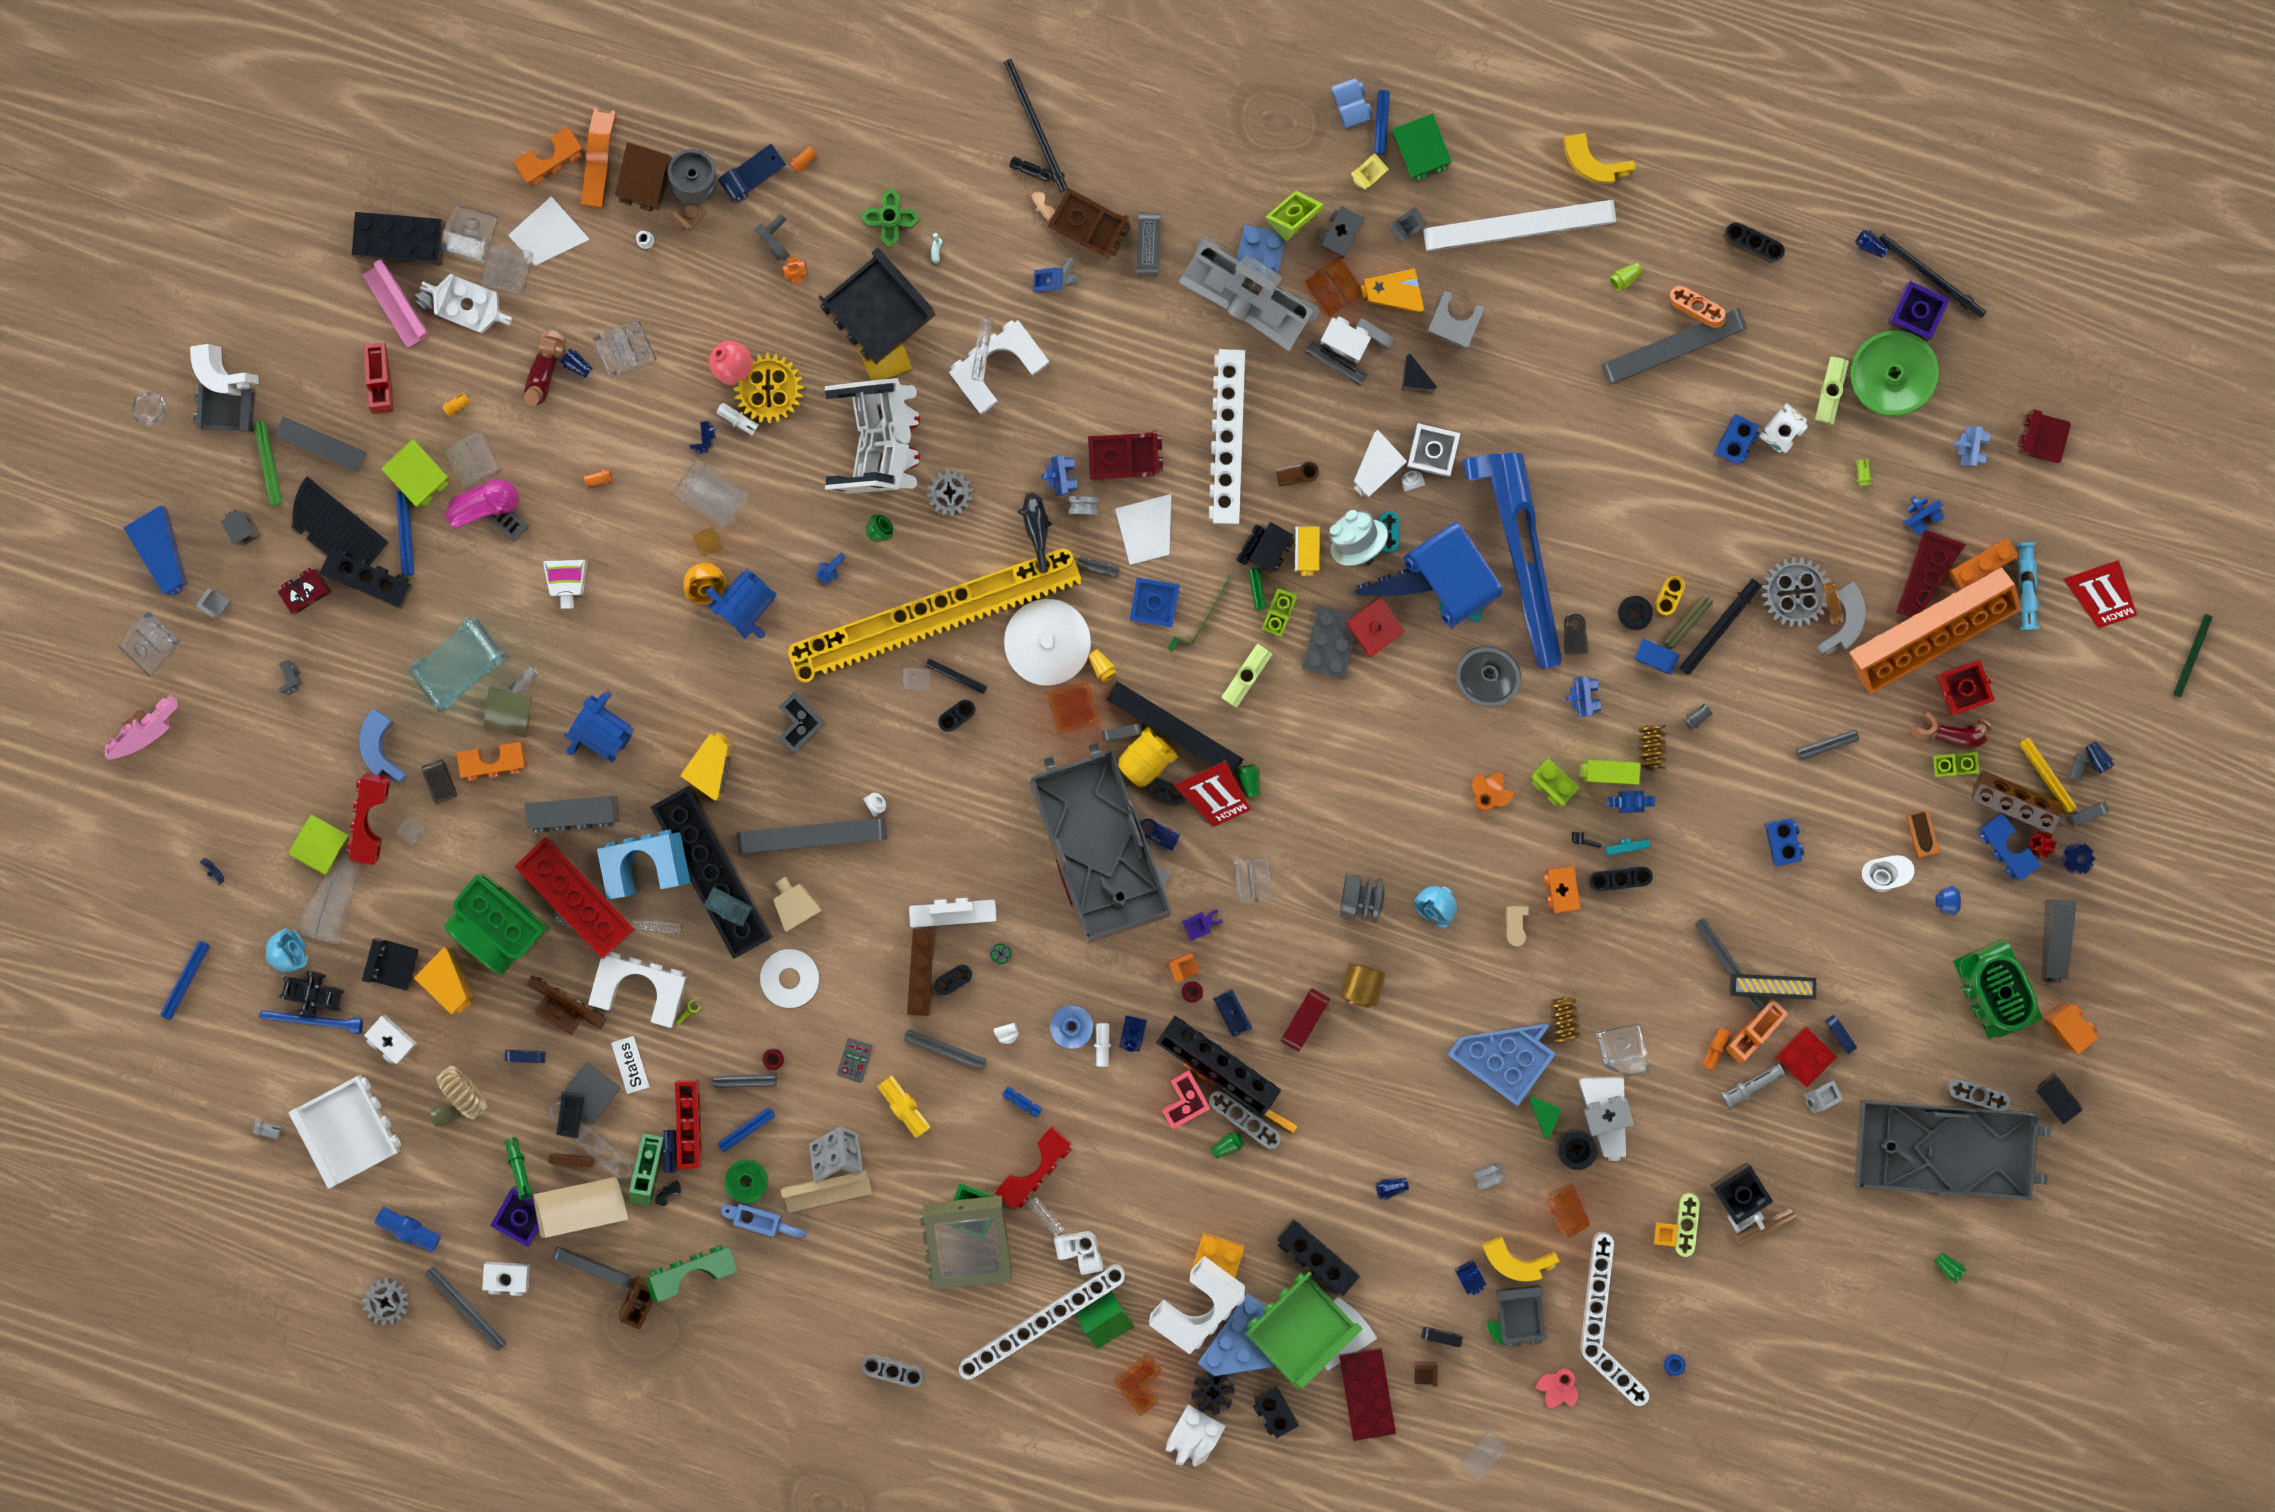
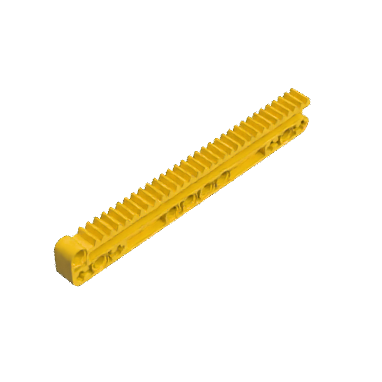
(883, 631)

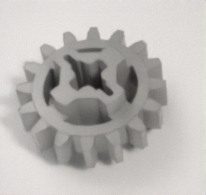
(960, 491)
(394, 1305)

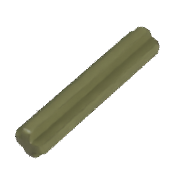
(1688, 622)

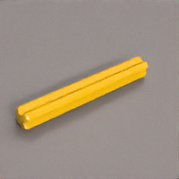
(2047, 775)

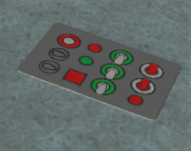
(854, 1060)

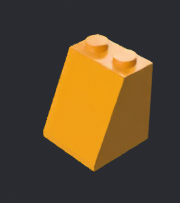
(446, 981)

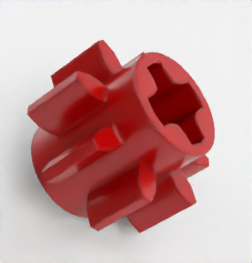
(2042, 844)

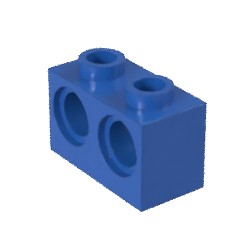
(1732, 437)
(1778, 843)

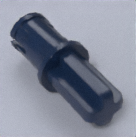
(669, 1151)

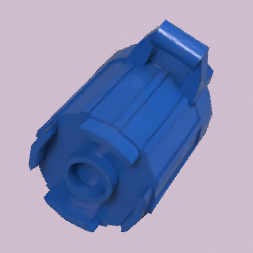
(743, 603)
(599, 729)

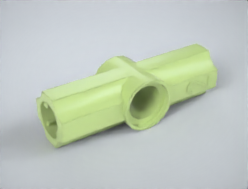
(1828, 404)
(1255, 663)

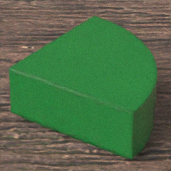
(1495, 1331)

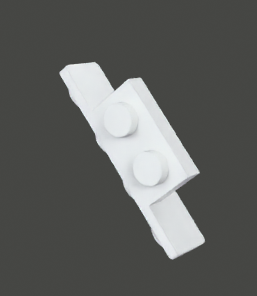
(952, 913)

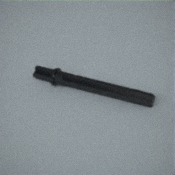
(1720, 626)

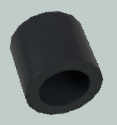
(1586, 1153)

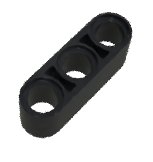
(1764, 242)
(1631, 878)

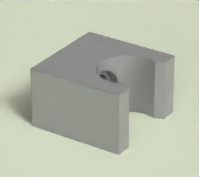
(1451, 330)

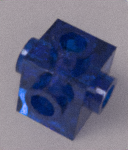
(2070, 858)

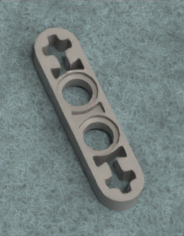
(1246, 1117)

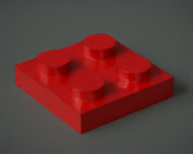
(1806, 1056)

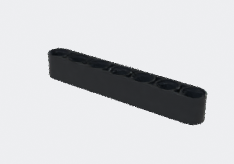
(1172, 727)

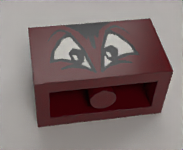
(304, 591)

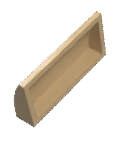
(579, 1207)

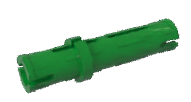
(516, 1161)

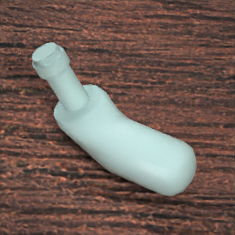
(935, 256)

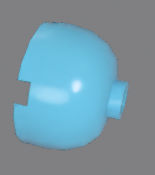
(1436, 904)
(285, 951)

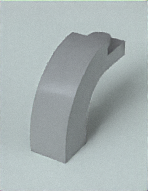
(1853, 619)

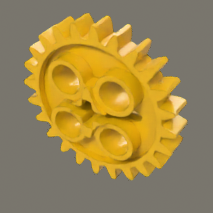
(788, 387)

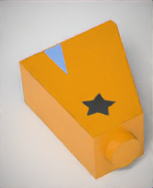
(1394, 290)

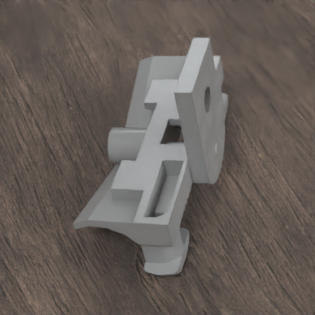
(1270, 311)

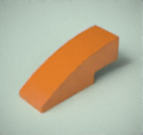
(1756, 1031)

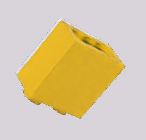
(1306, 550)

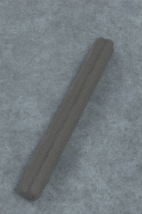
(1724, 957)
(465, 1308)

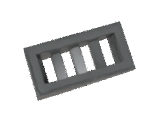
(517, 532)

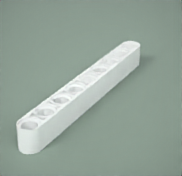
(1519, 225)
(1035, 1330)

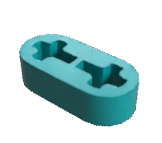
(1394, 530)

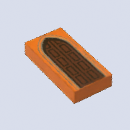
(1922, 834)

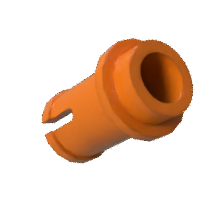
(803, 159)
(598, 478)

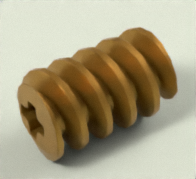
(1652, 746)
(1565, 1019)

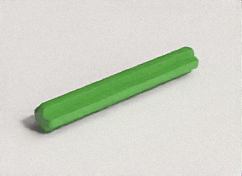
(267, 463)

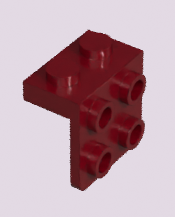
(2043, 436)

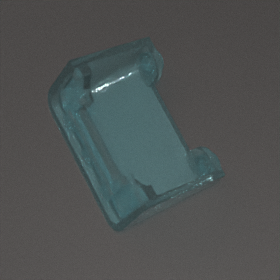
(458, 664)

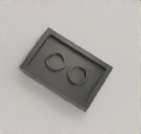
(1329, 643)

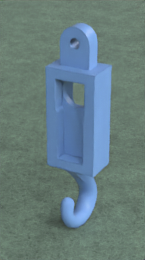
(763, 1221)

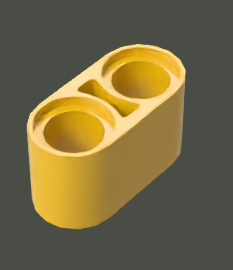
(1667, 594)

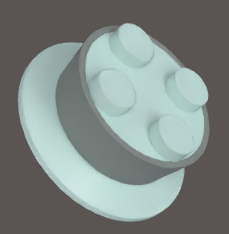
(1357, 538)

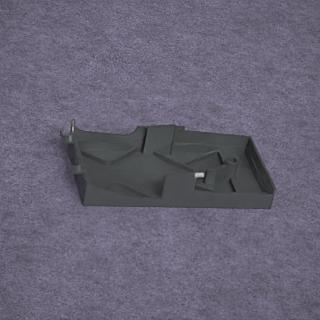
(1099, 845)

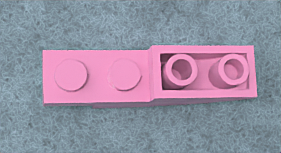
(137, 735)

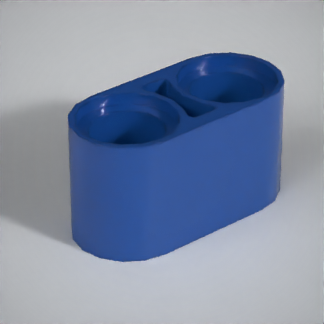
(1656, 656)

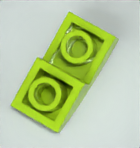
(1279, 611)
(1956, 764)

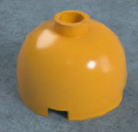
(699, 578)

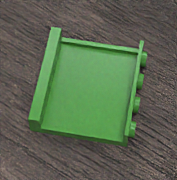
(1302, 1330)

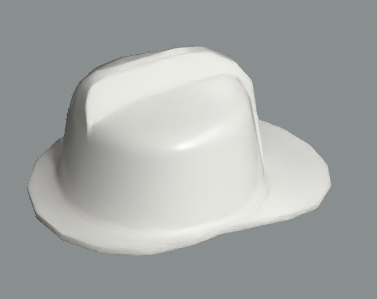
(1887, 873)

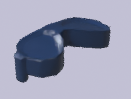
(213, 870)

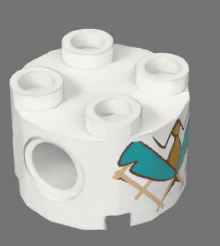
(1789, 417)

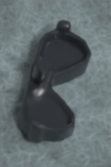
(674, 1189)

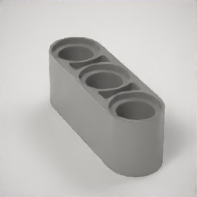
(903, 1367)

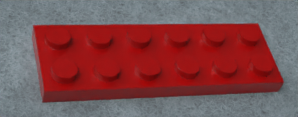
(574, 898)

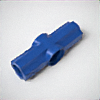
(407, 1229)

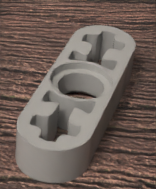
(1965, 1084)

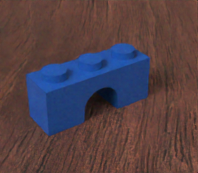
(1996, 833)

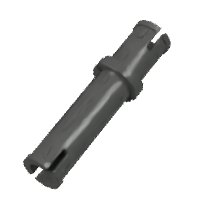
(1336, 363)

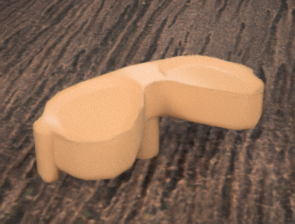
(1047, 211)

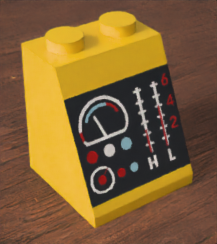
(710, 766)

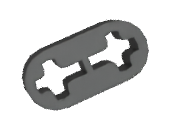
(1122, 732)
(2088, 814)

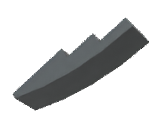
(320, 444)

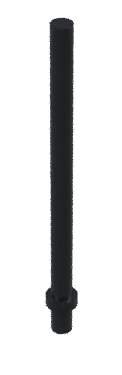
(1058, 176)

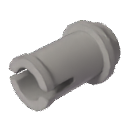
(267, 1130)

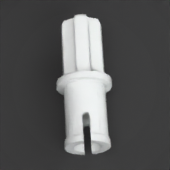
(737, 418)
(1102, 1044)

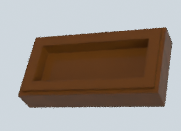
(573, 1160)

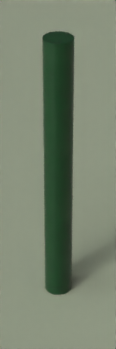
(2192, 655)

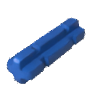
(1022, 1102)

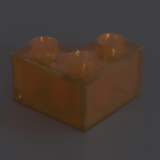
(1134, 1383)

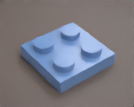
(1262, 246)

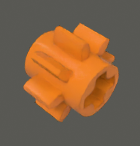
(795, 270)

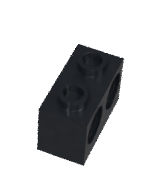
(1280, 1409)

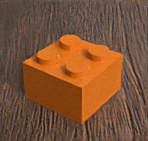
(2070, 1027)

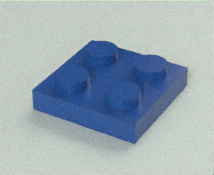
(1154, 602)

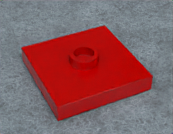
(1375, 627)

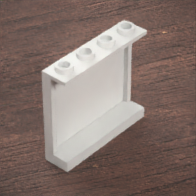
(345, 1131)

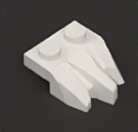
(1194, 1436)

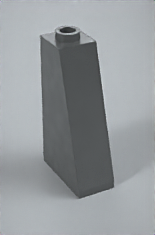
(2057, 939)

